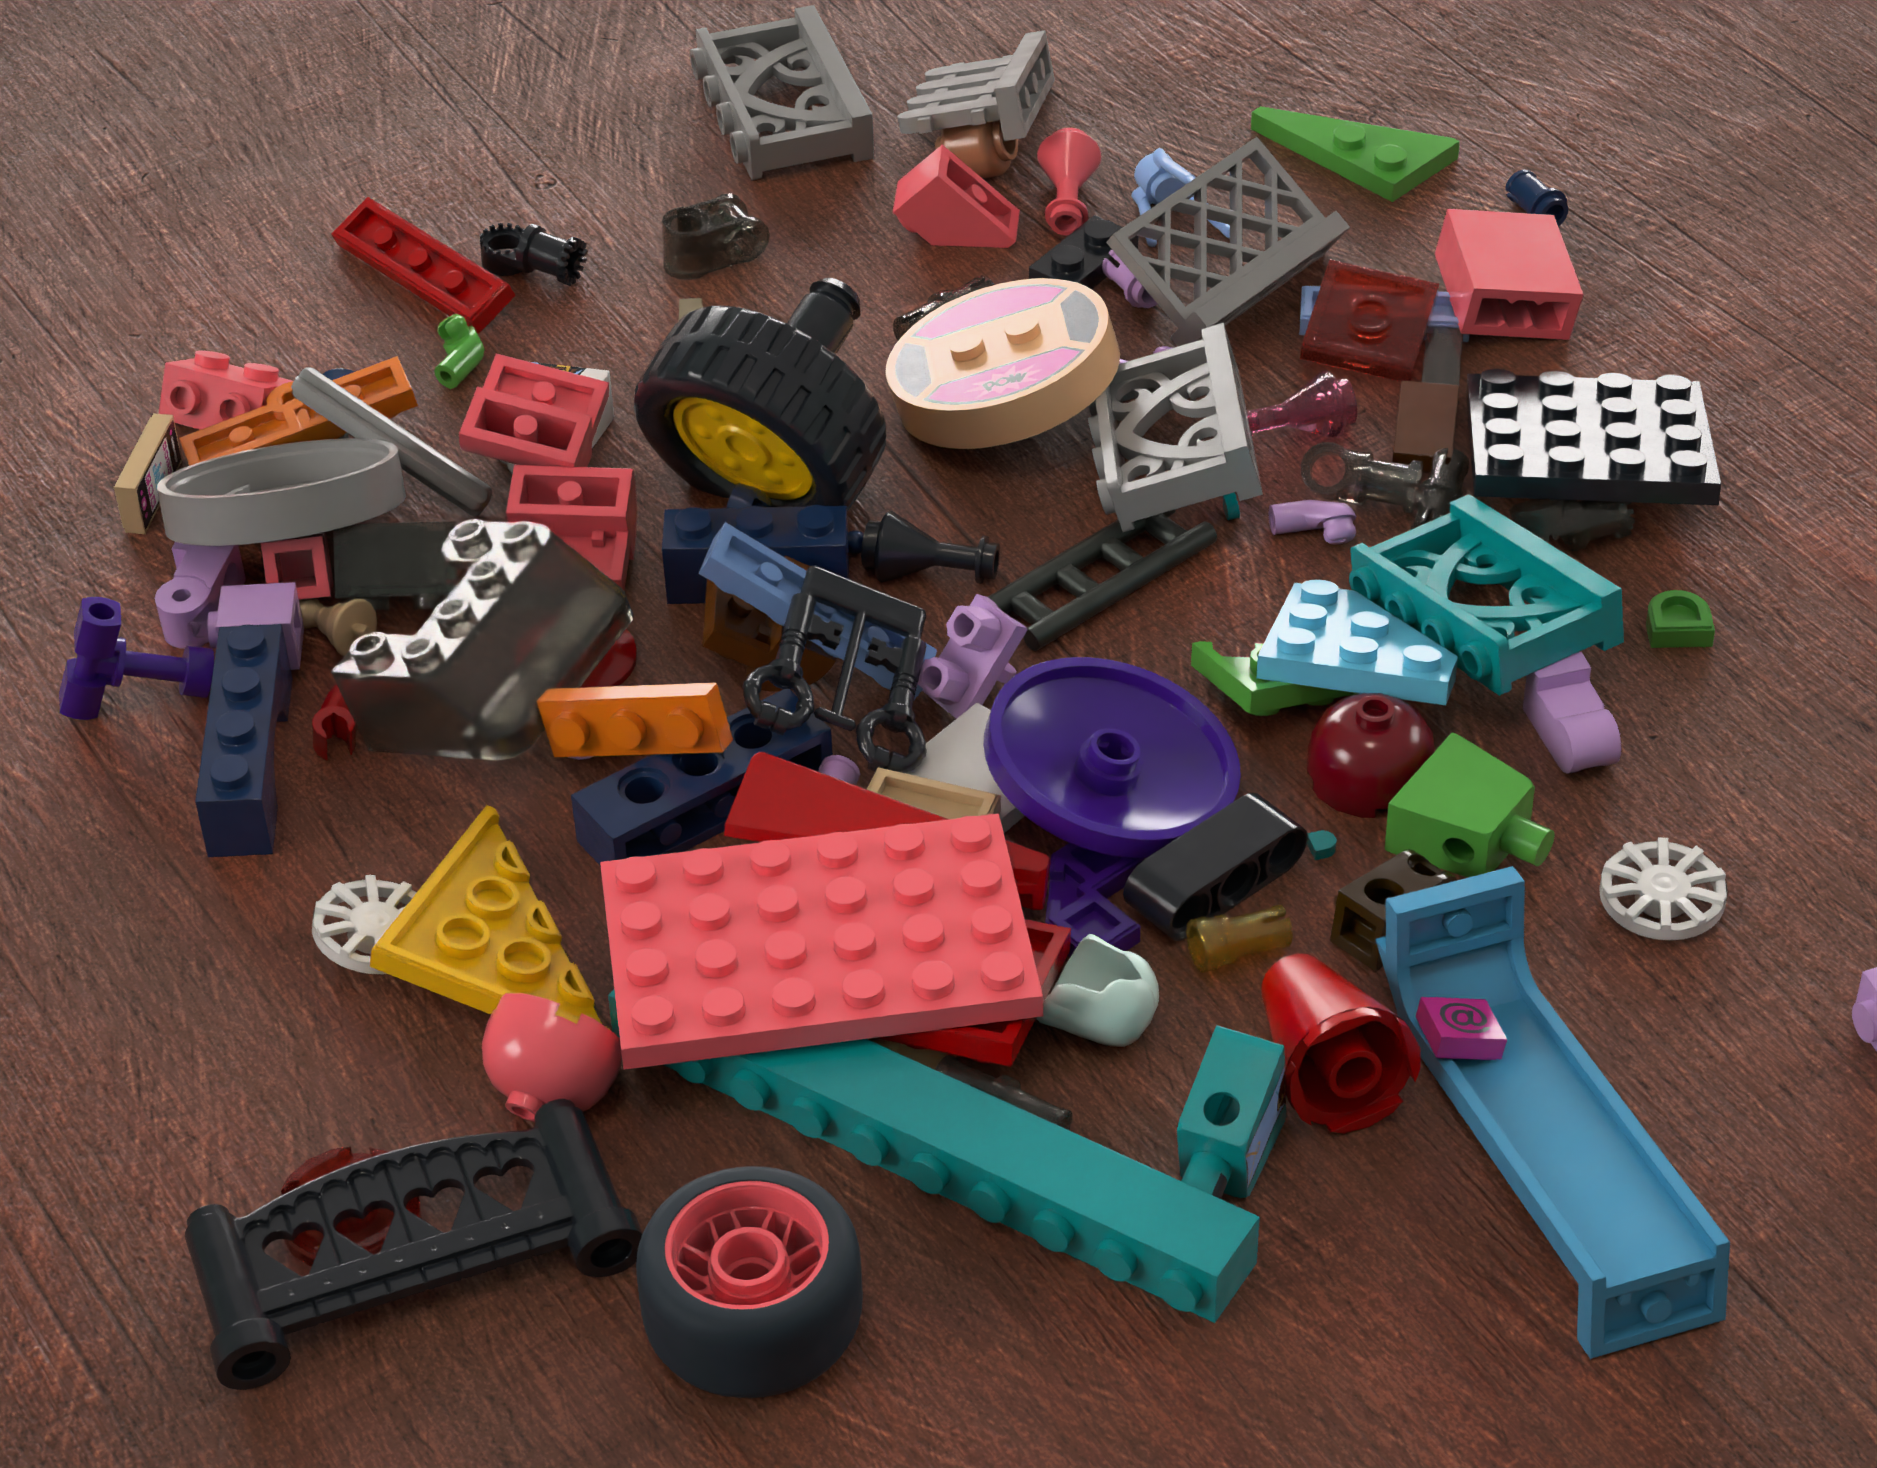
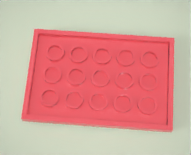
(817, 941)

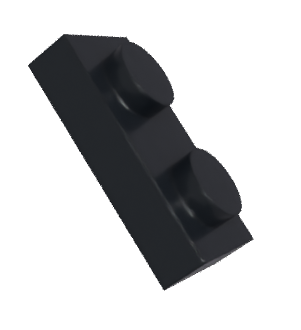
(1080, 254)

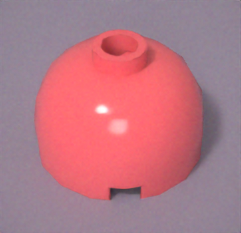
(546, 1057)

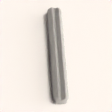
(415, 455)

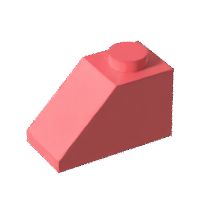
(954, 205)

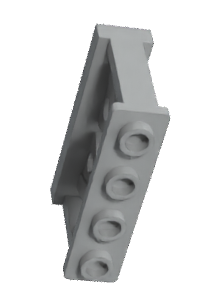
(780, 47)
(1196, 472)

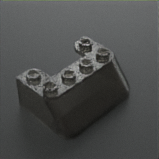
(510, 630)

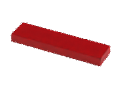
(423, 264)

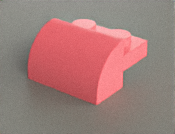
(534, 415)
(584, 507)

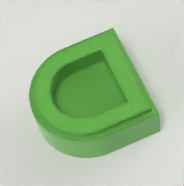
(1679, 620)

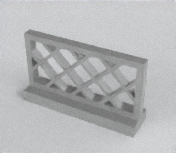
(1247, 283)

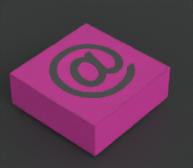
(1461, 1028)

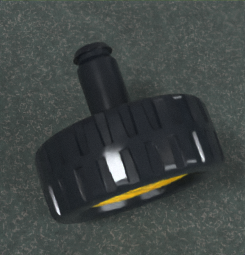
(764, 402)

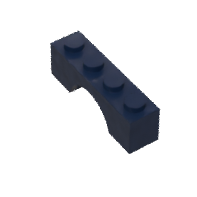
(237, 760)

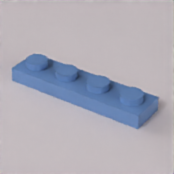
(768, 583)

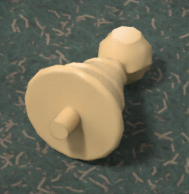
(340, 622)

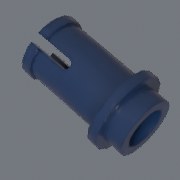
(1535, 196)

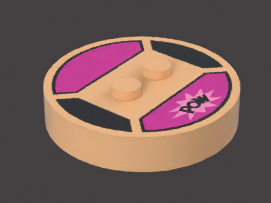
(1003, 363)

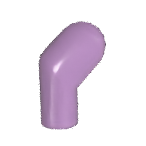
(1314, 514)

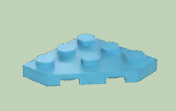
(1353, 645)

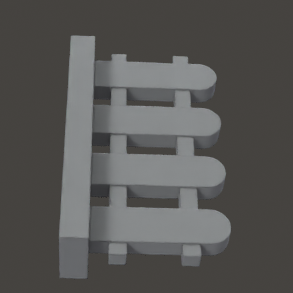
(985, 92)

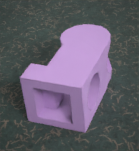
(195, 591)
(1571, 715)

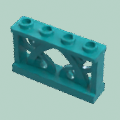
(1478, 545)

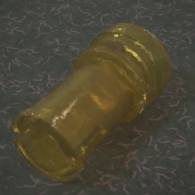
(1224, 939)

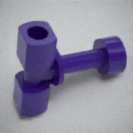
(104, 661)

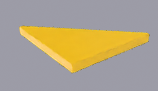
(482, 931)

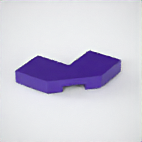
(1079, 895)

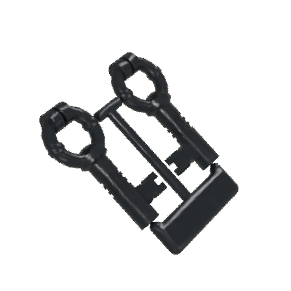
(904, 662)

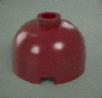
(1366, 752)

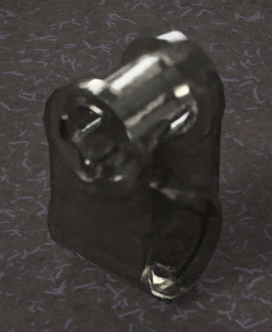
(704, 237)

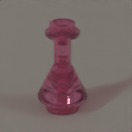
(1318, 407)

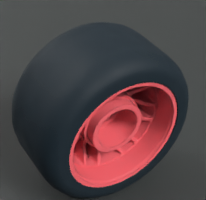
(750, 1281)

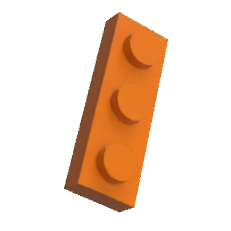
(635, 720)

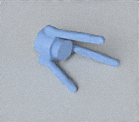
(1159, 178)

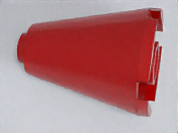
(1340, 1045)

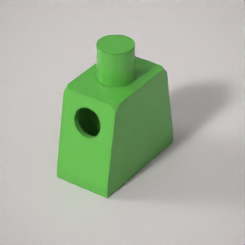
(1466, 812)

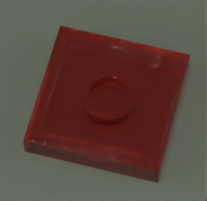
(1369, 321)

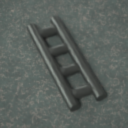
(1091, 596)

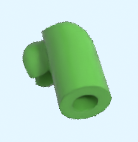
(462, 348)

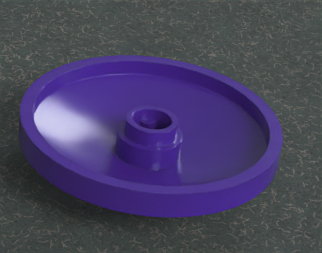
(1108, 755)

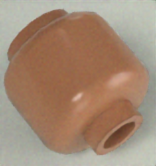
(980, 147)

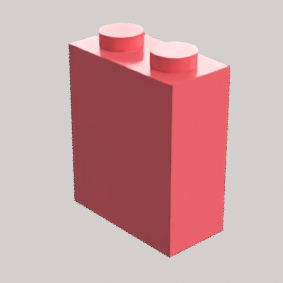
(1508, 274)

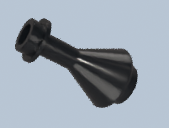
(900, 548)

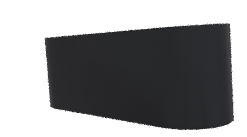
(1215, 865)

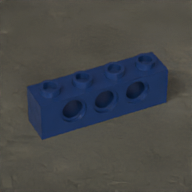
(685, 798)

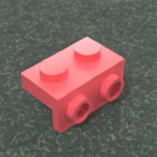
(211, 390)

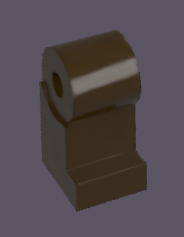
(1362, 903)

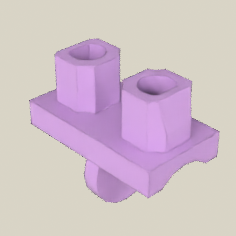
(974, 656)

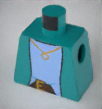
(1232, 1114)

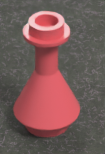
(1068, 161)

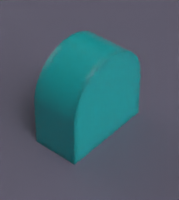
(1231, 506)
(1321, 844)

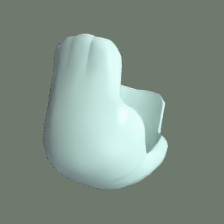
(1103, 994)

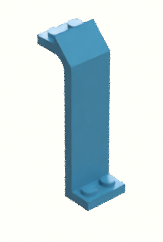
(1555, 1124)

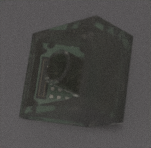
(394, 564)

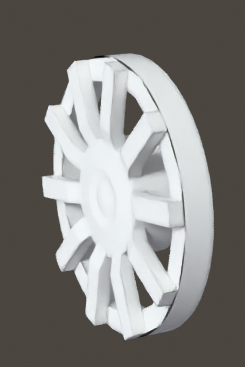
(1663, 889)
(364, 922)

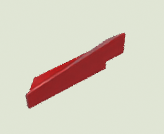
(795, 802)

